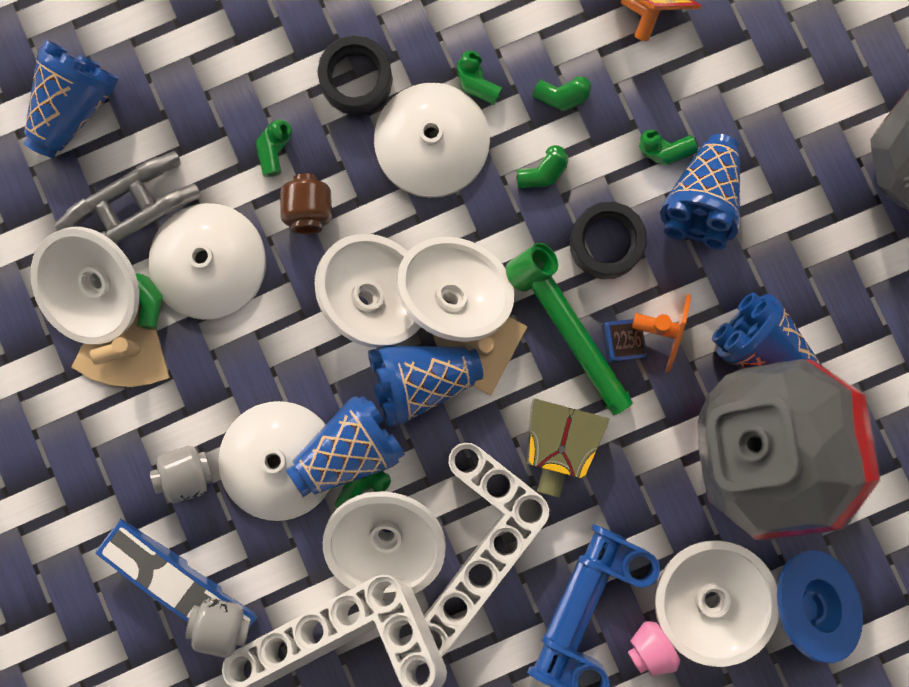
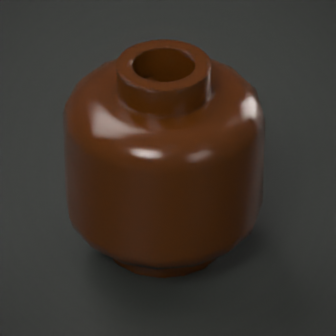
(305, 204)

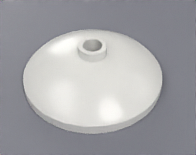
(437, 164)
(365, 268)
(457, 273)
(228, 275)
(69, 287)
(243, 457)
(360, 549)
(740, 618)

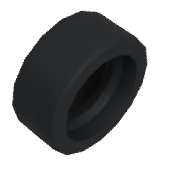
(347, 47)
(618, 212)

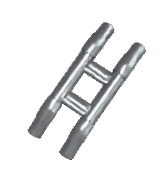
(134, 183)

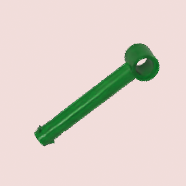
(534, 271)

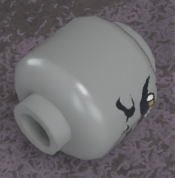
(181, 474)
(217, 627)

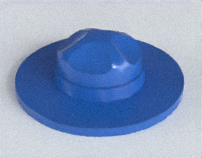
(819, 606)

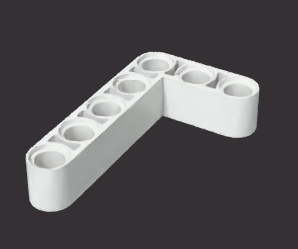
(485, 553)
(339, 631)

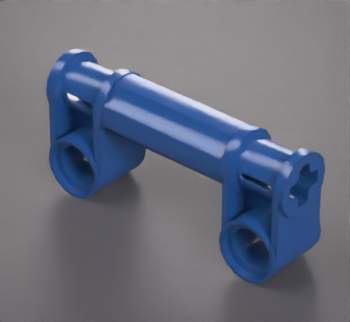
(579, 605)

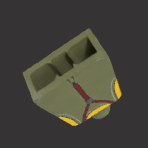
(562, 443)

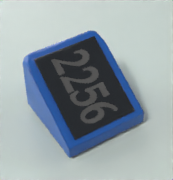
(623, 341)

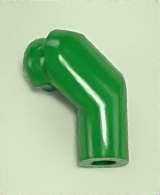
(472, 78)
(565, 96)
(270, 144)
(664, 152)
(547, 172)
(150, 302)
(378, 482)

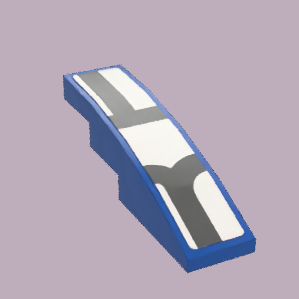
(160, 571)

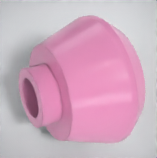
(653, 650)

